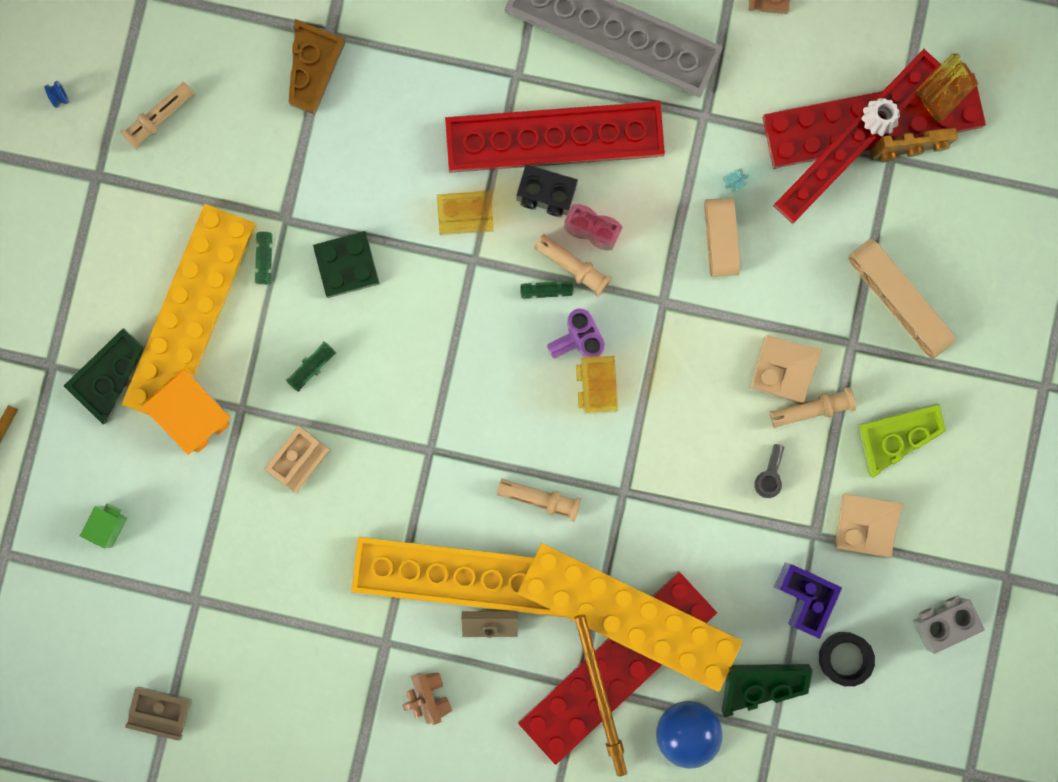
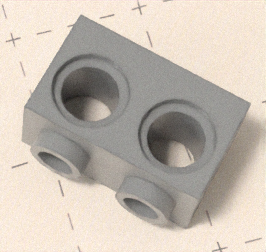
(950, 632)

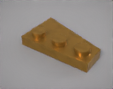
(313, 64)
(888, 149)

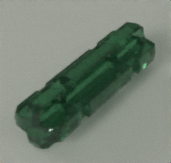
(263, 258)
(546, 289)

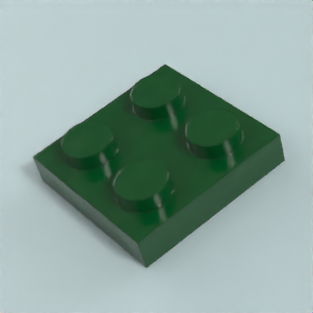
(346, 264)

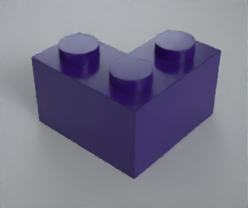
(815, 598)

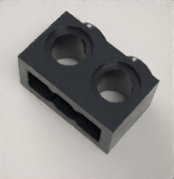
(549, 183)

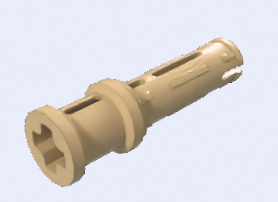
(147, 123)
(582, 271)
(825, 405)
(552, 502)

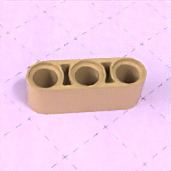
(722, 237)

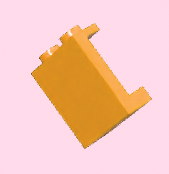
(187, 412)

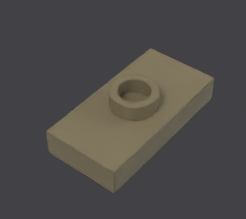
(489, 624)

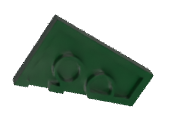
(105, 375)
(758, 684)

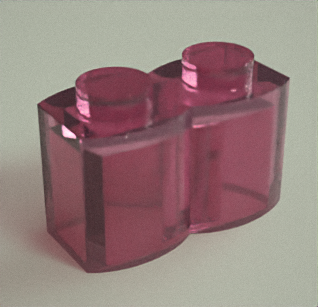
(586, 224)

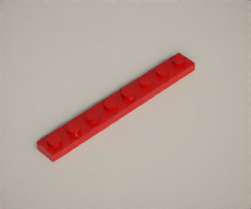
(852, 141)

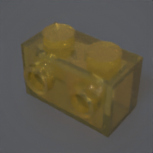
(598, 385)

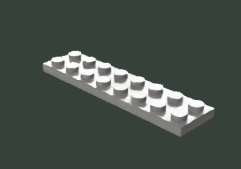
(626, 38)

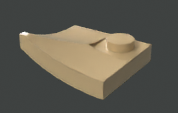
(785, 369)
(867, 525)

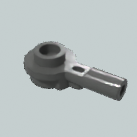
(768, 482)

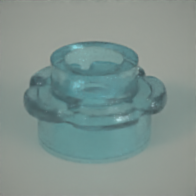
(735, 179)

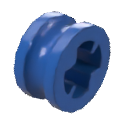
(56, 94)

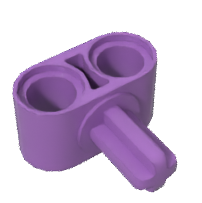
(577, 337)

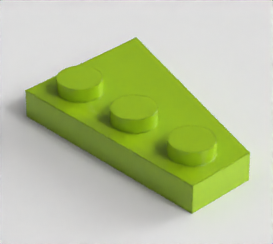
(896, 435)

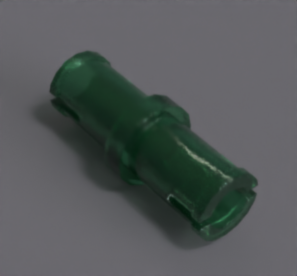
(311, 366)

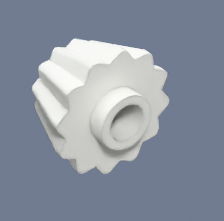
(877, 124)

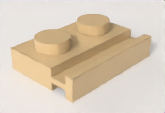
(297, 459)

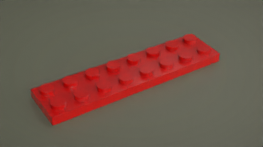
(808, 131)
(554, 136)
(571, 707)

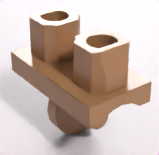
(431, 709)

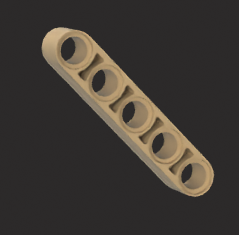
(901, 298)

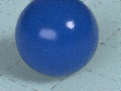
(689, 734)

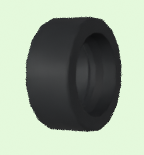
(847, 680)

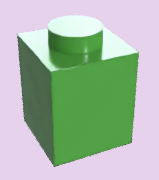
(104, 526)

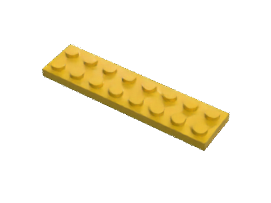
(192, 302)
(443, 575)
(630, 617)

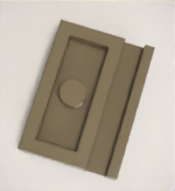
(158, 713)

